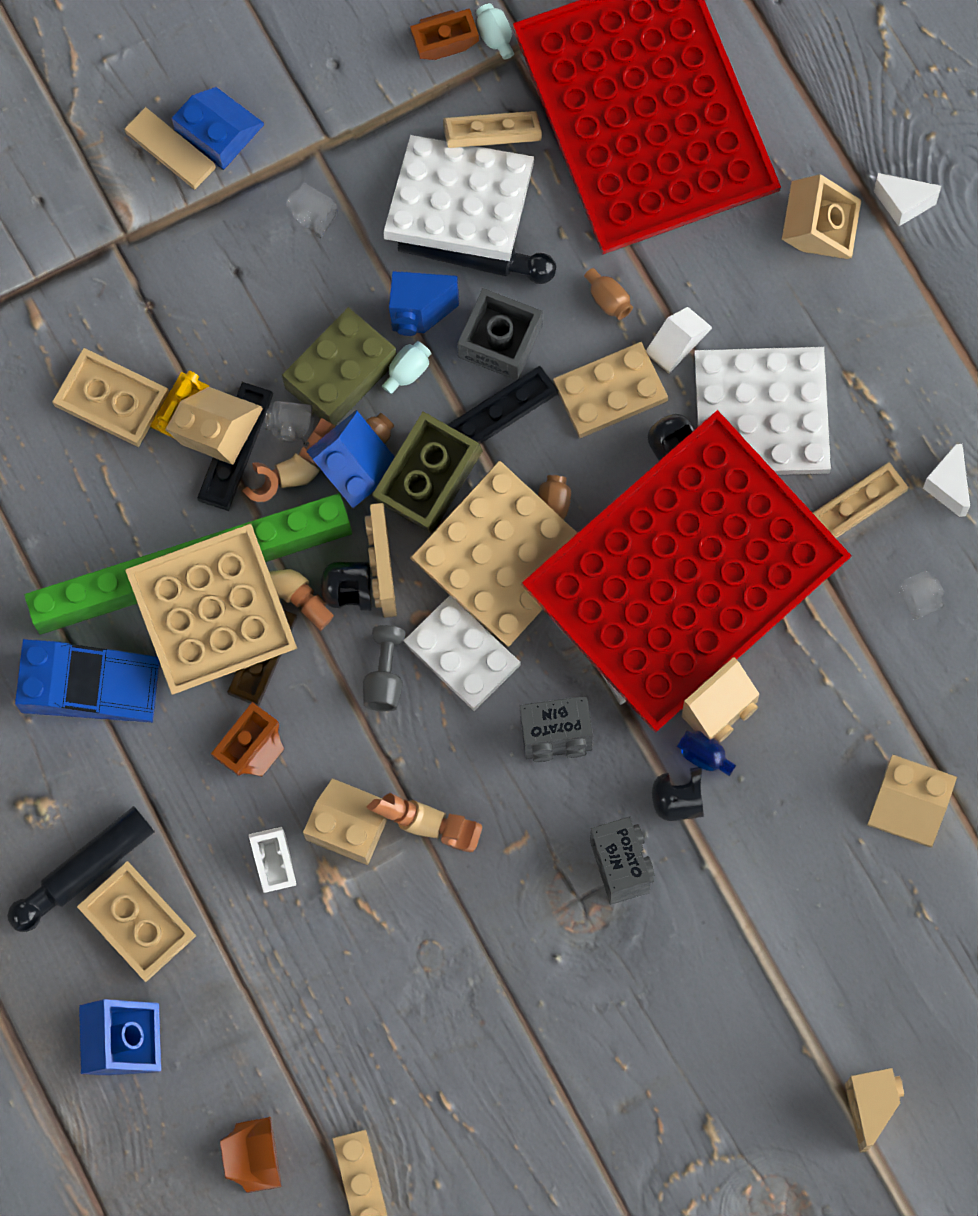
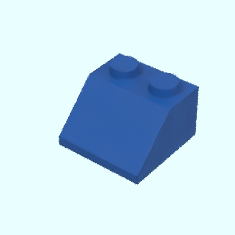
(216, 125)
(421, 301)
(352, 458)
(119, 1037)

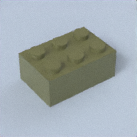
(339, 367)
(427, 472)

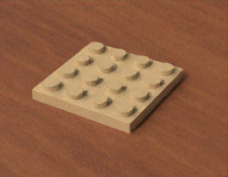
(491, 548)
(211, 609)

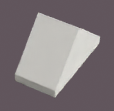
(905, 197)
(677, 338)
(949, 482)
(272, 859)

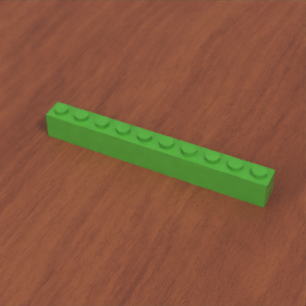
(111, 589)

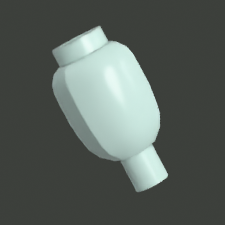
(494, 29)
(407, 366)

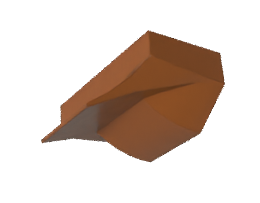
(444, 34)
(251, 743)
(251, 1156)

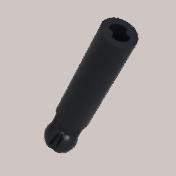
(538, 268)
(81, 869)

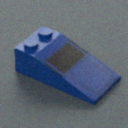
(86, 682)

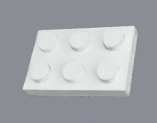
(462, 653)

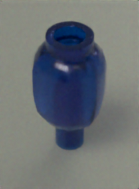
(705, 752)

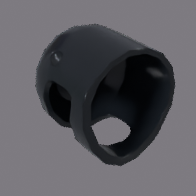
(668, 434)
(347, 576)
(678, 801)

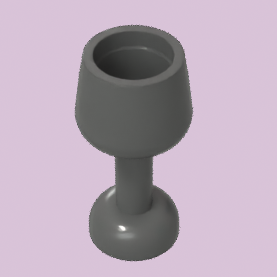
(382, 687)

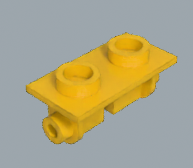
(184, 387)

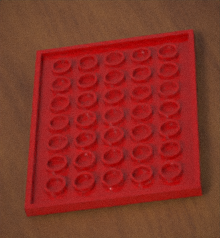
(645, 114)
(686, 570)

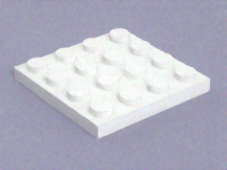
(459, 198)
(772, 401)

